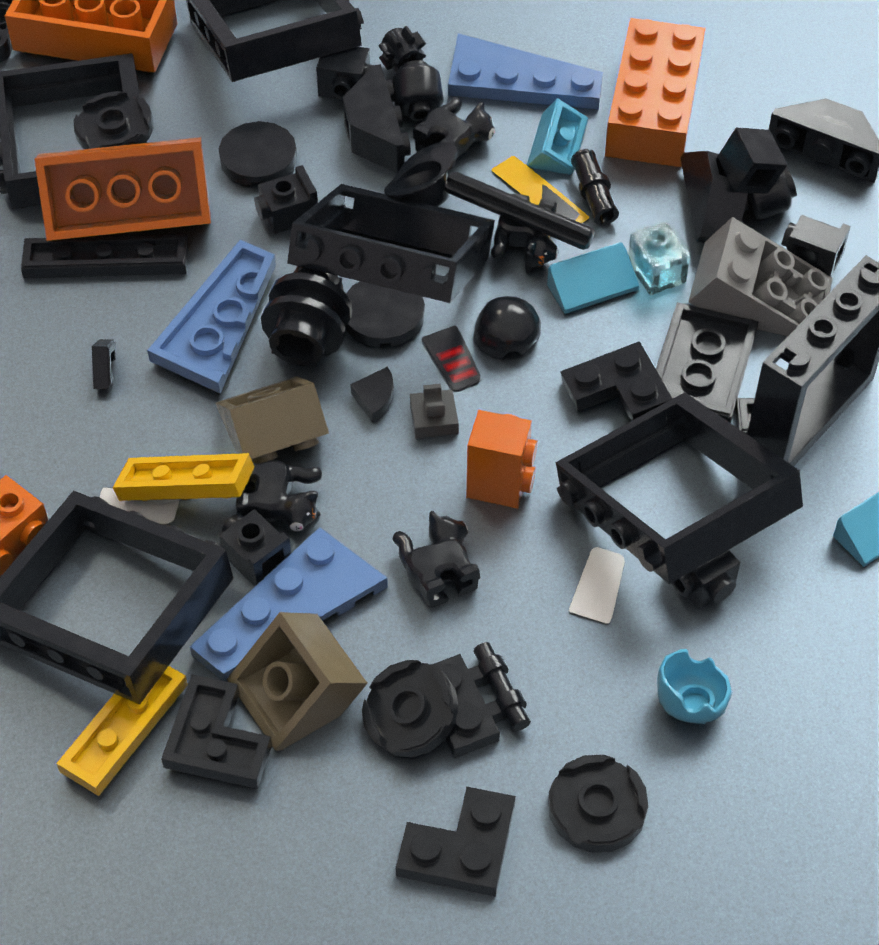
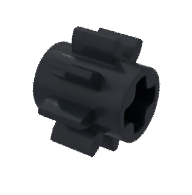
(401, 47)

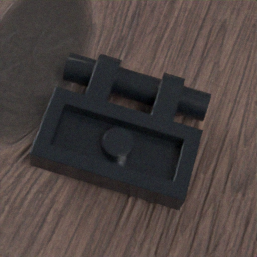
(476, 720)

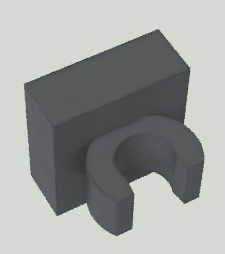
(434, 412)

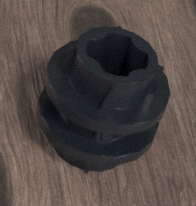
(306, 316)

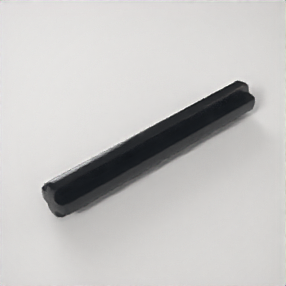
(520, 210)

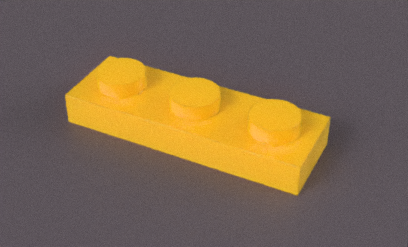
(184, 477)
(117, 733)

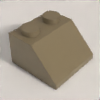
(274, 419)
(296, 678)

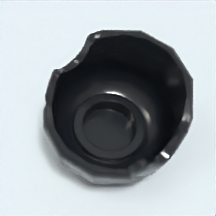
(507, 326)

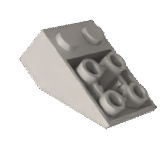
(756, 280)

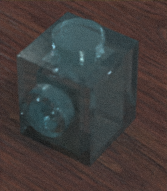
(658, 258)

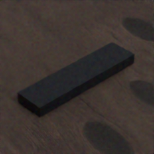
(105, 256)

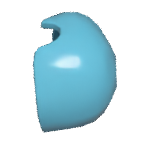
(692, 688)

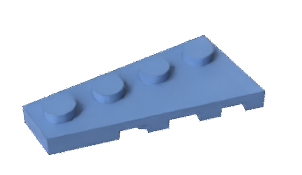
(510, 74)
(214, 322)
(314, 579)

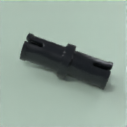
(594, 187)

